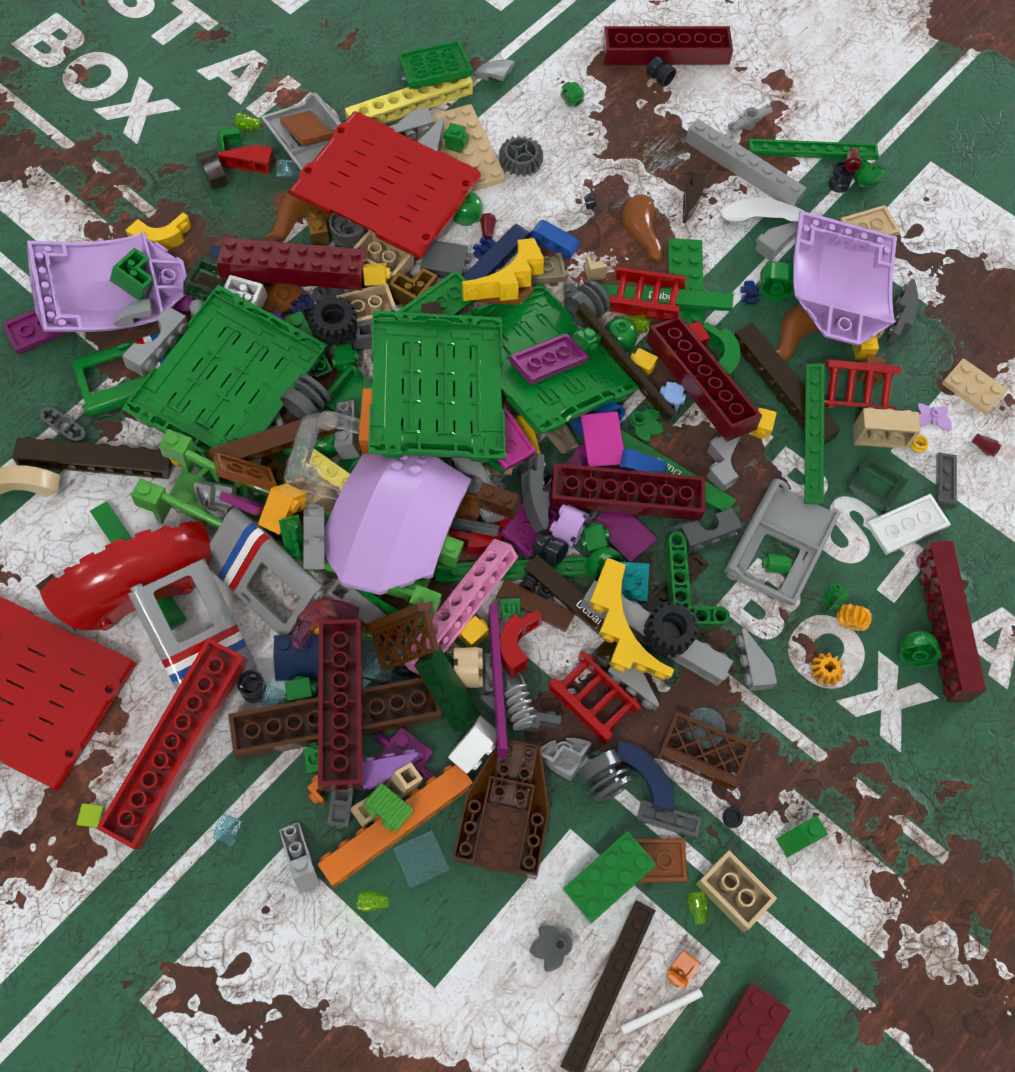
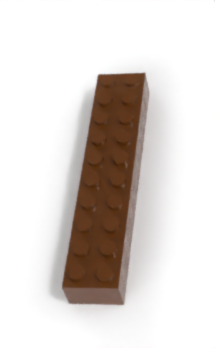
(296, 723)

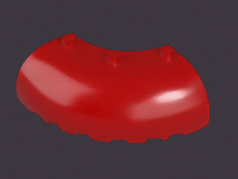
(97, 589)

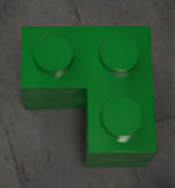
(131, 276)

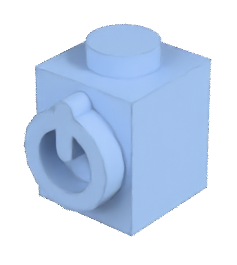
(673, 394)

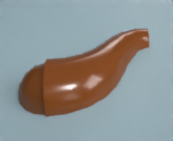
(288, 213)
(638, 221)
(793, 329)

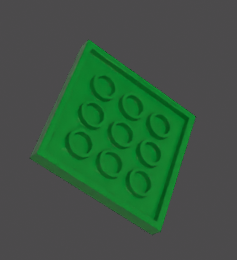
(435, 64)

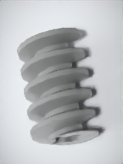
(518, 706)

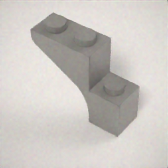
(721, 472)
(313, 537)

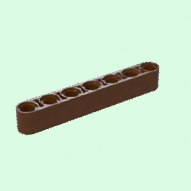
(263, 443)

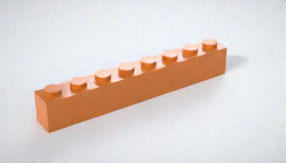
(376, 839)

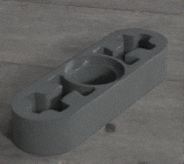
(59, 419)

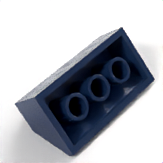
(292, 662)

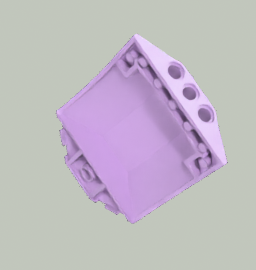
(844, 277)
(74, 285)
(392, 521)

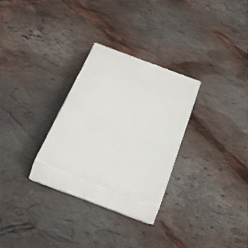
(908, 524)

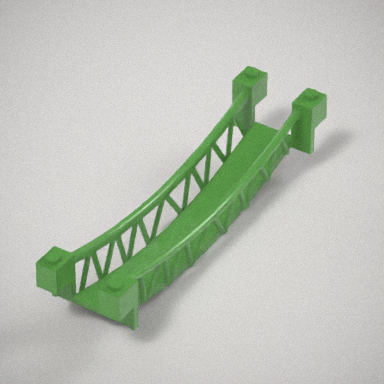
(183, 500)

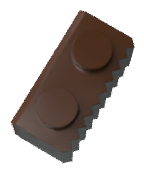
(498, 500)

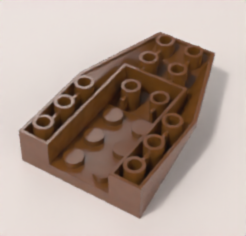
(506, 813)

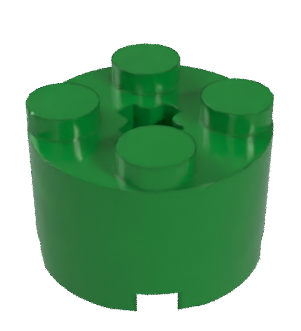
(776, 281)

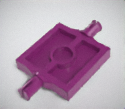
(404, 741)

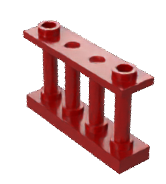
(639, 307)
(853, 368)
(589, 716)

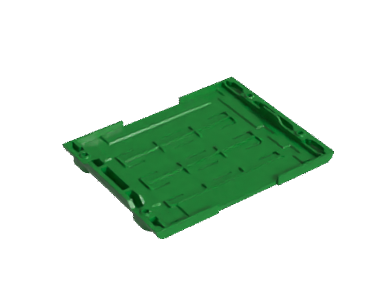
(201, 341)
(483, 370)
(565, 395)

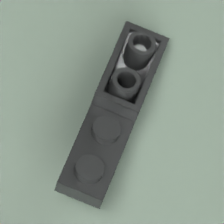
(905, 311)
(534, 498)
(546, 719)
(340, 807)

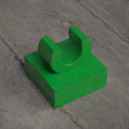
(510, 607)

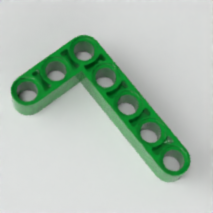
(683, 588)

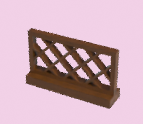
(411, 616)
(703, 768)

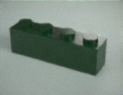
(447, 690)

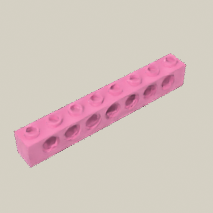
(469, 595)

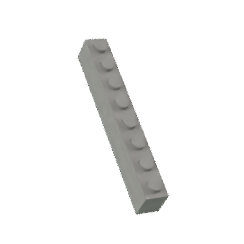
(744, 164)
(699, 656)

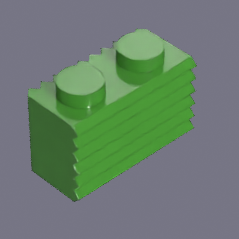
(388, 808)

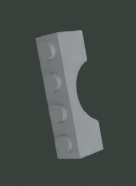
(143, 357)
(478, 475)

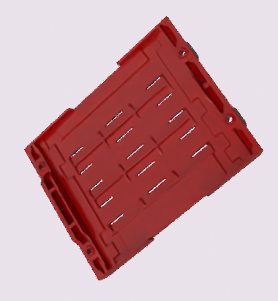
(416, 178)
(83, 710)

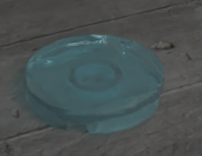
(711, 718)

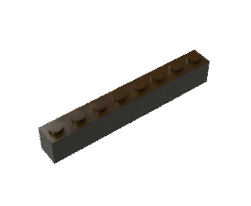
(779, 377)
(91, 458)

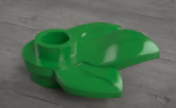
(648, 424)

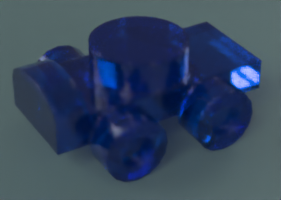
(481, 249)
(750, 292)
(305, 303)

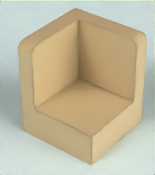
(595, 270)

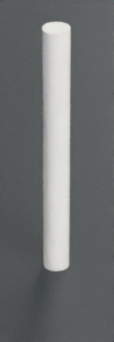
(661, 1011)

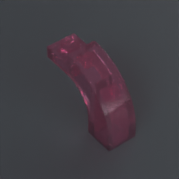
(324, 610)

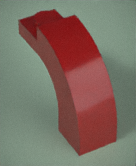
(477, 542)
(512, 656)

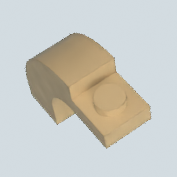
(28, 479)
(401, 783)

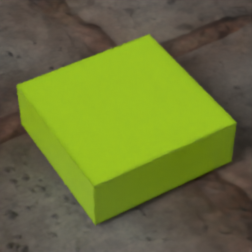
(90, 815)

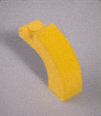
(167, 236)

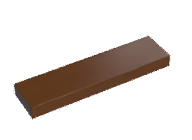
(531, 602)

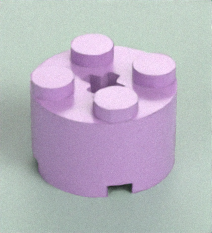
(569, 524)

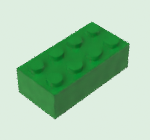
(609, 877)

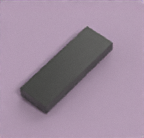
(946, 479)
(675, 821)

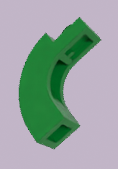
(727, 346)

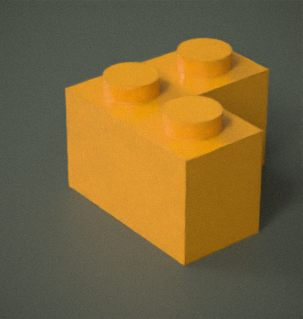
(281, 504)

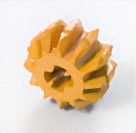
(854, 617)
(822, 674)

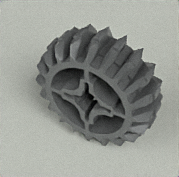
(521, 156)

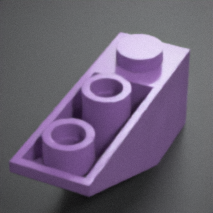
(381, 770)

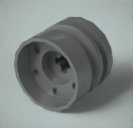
(345, 232)
(592, 295)
(306, 397)
(603, 773)

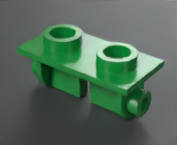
(292, 536)
(835, 596)

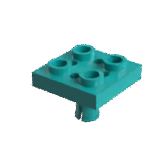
(635, 573)

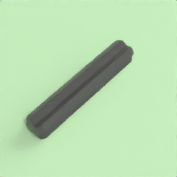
(475, 527)

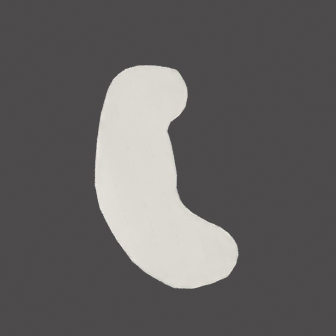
(761, 207)

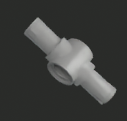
(750, 118)

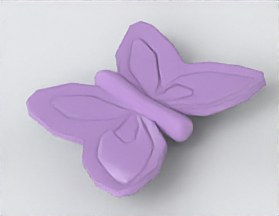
(936, 415)

